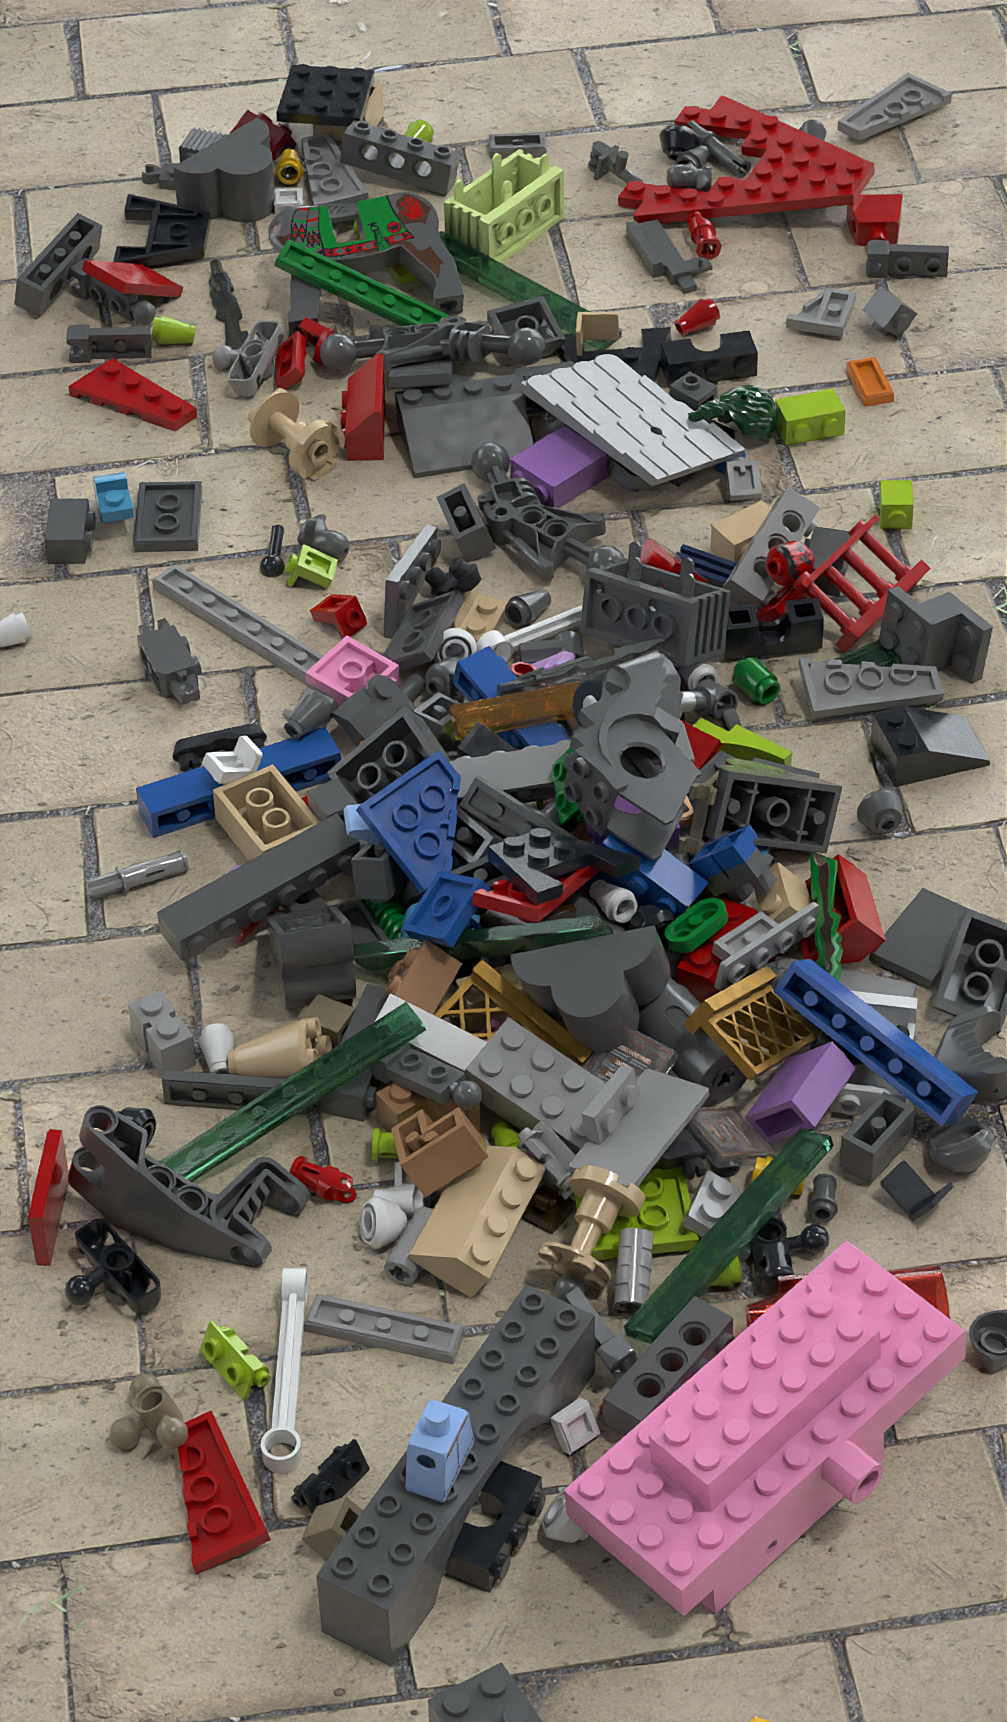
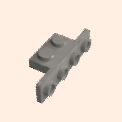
(758, 941)

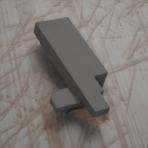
(661, 255)

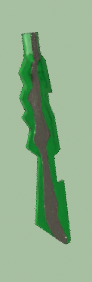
(826, 936)

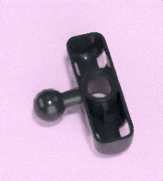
(772, 1247)
(115, 1267)

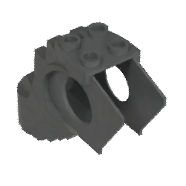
(617, 752)

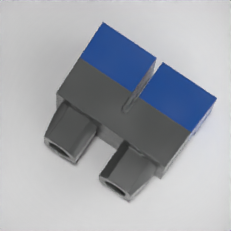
(732, 864)

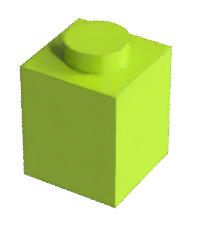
(896, 504)

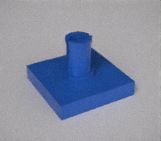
(445, 909)

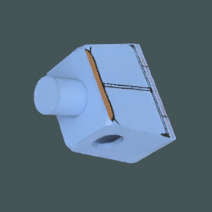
(447, 1438)

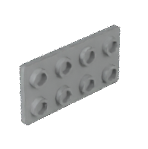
(636, 1122)

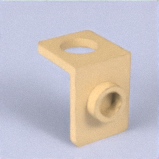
(596, 327)

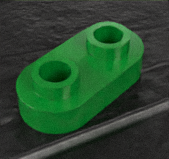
(696, 925)

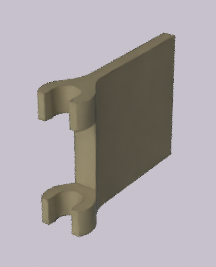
(705, 795)

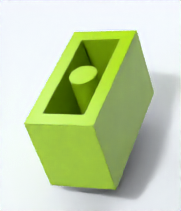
(810, 416)

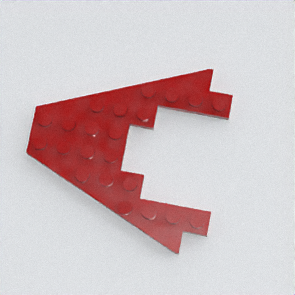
(791, 175)

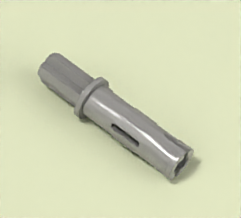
(137, 875)

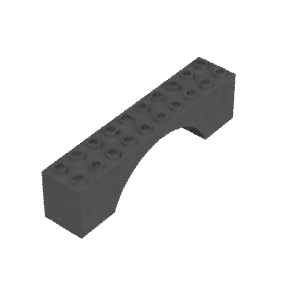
(395, 1553)

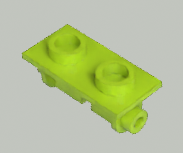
(227, 1353)

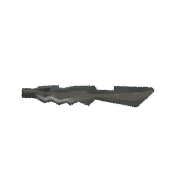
(227, 305)
(578, 669)

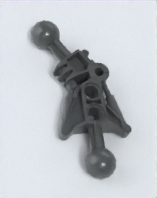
(432, 342)
(537, 532)

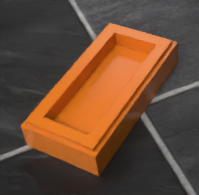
(870, 381)

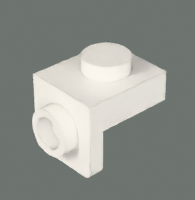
(233, 765)

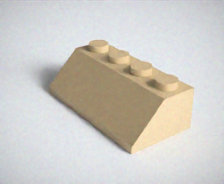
(477, 1219)

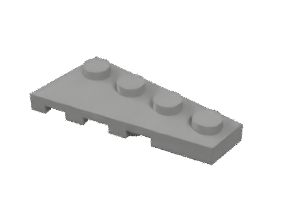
(892, 106)
(328, 177)
(850, 688)

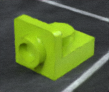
(312, 566)

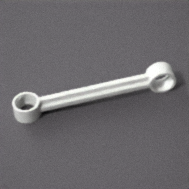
(533, 633)
(287, 1373)

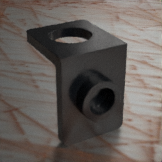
(911, 1191)

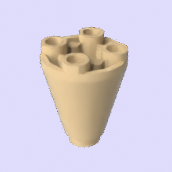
(280, 1051)

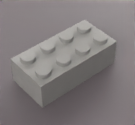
(533, 1082)

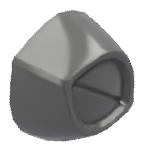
(989, 1339)

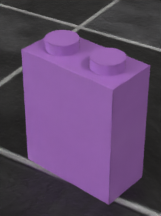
(560, 466)
(800, 1092)

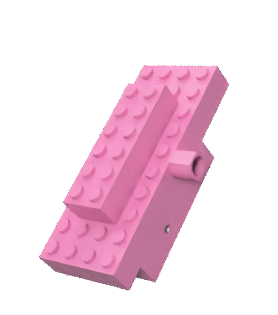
(767, 1433)

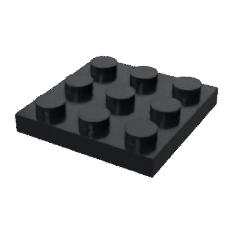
(325, 95)

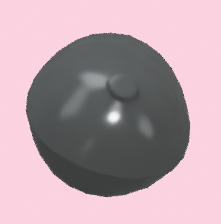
(961, 1145)

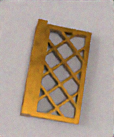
(736, 1004)
(514, 1005)

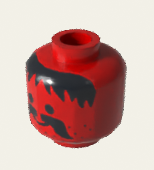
(788, 562)

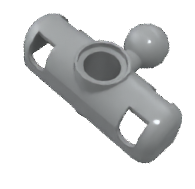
(253, 359)

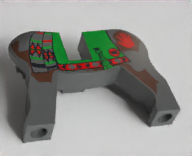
(391, 231)

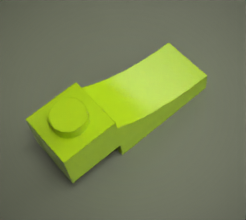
(745, 744)

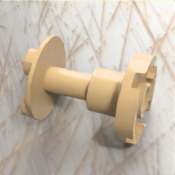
(310, 445)
(599, 1207)

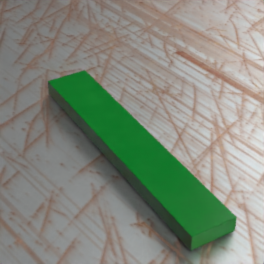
(355, 286)

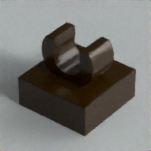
(548, 1208)

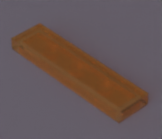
(515, 709)

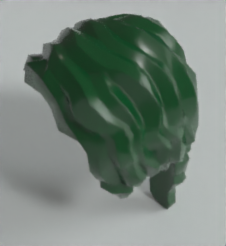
(747, 407)

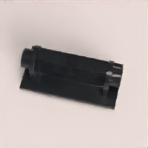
(334, 1478)

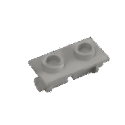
(549, 1150)

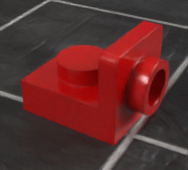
(342, 611)

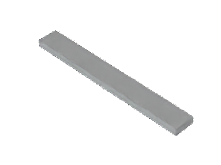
(237, 622)

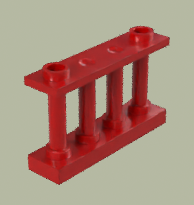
(869, 610)

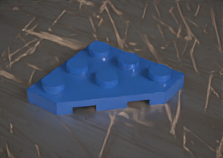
(417, 818)

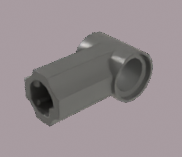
(537, 651)

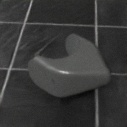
(963, 1052)

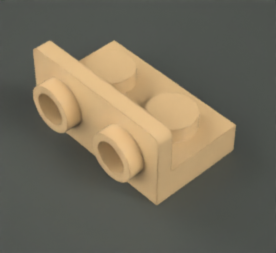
(479, 614)

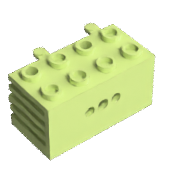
(506, 205)

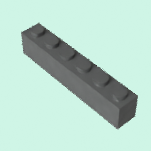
(258, 887)

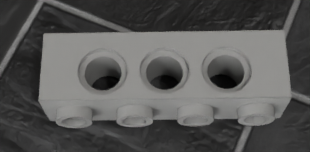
(789, 511)

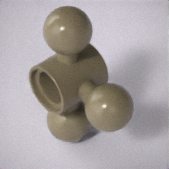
(155, 1411)

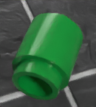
(755, 680)

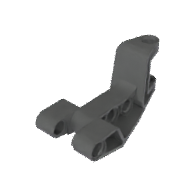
(168, 1208)

